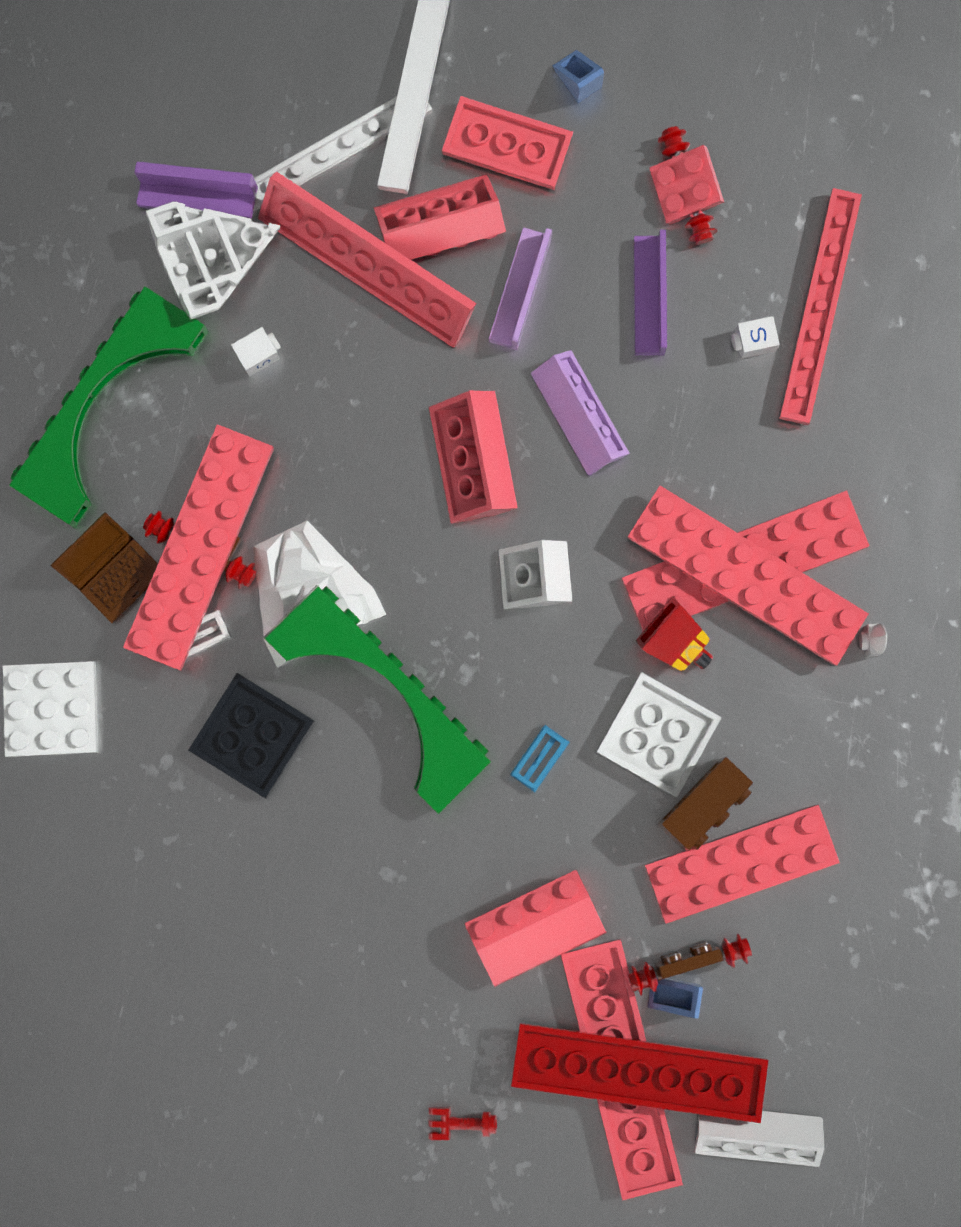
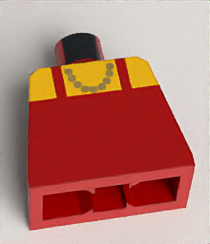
(676, 638)

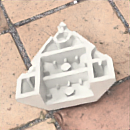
(205, 252)

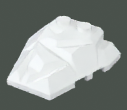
(297, 562)

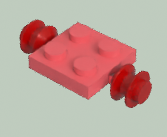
(686, 185)

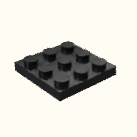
(251, 735)

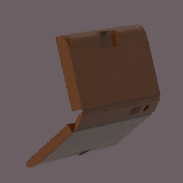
(107, 567)

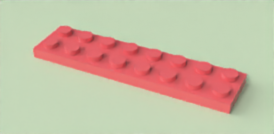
(366, 260)
(799, 538)
(198, 547)
(748, 575)
(607, 1006)

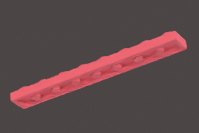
(820, 306)

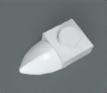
(873, 640)

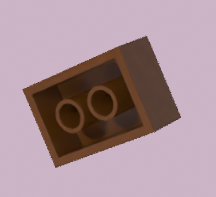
(706, 805)

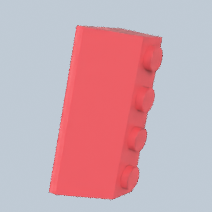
(441, 218)
(473, 456)
(535, 928)

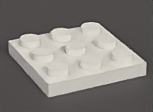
(50, 709)
(659, 735)

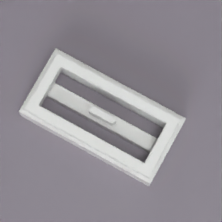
(214, 641)

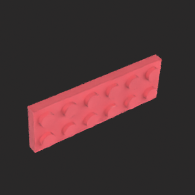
(742, 864)

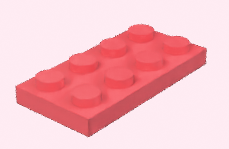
(507, 143)

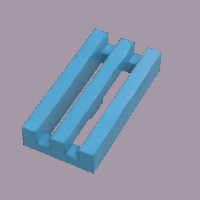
(525, 779)

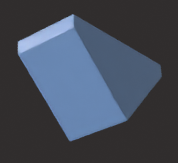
(579, 75)
(676, 997)

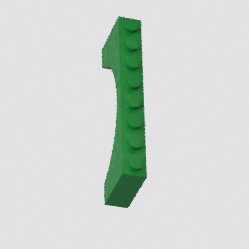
(145, 332)
(446, 754)

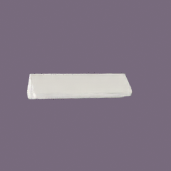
(776, 1139)

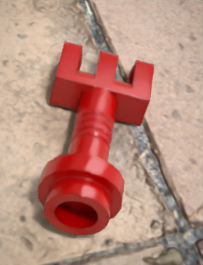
(486, 1124)

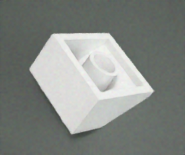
(535, 574)

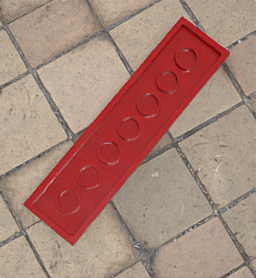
(639, 1072)

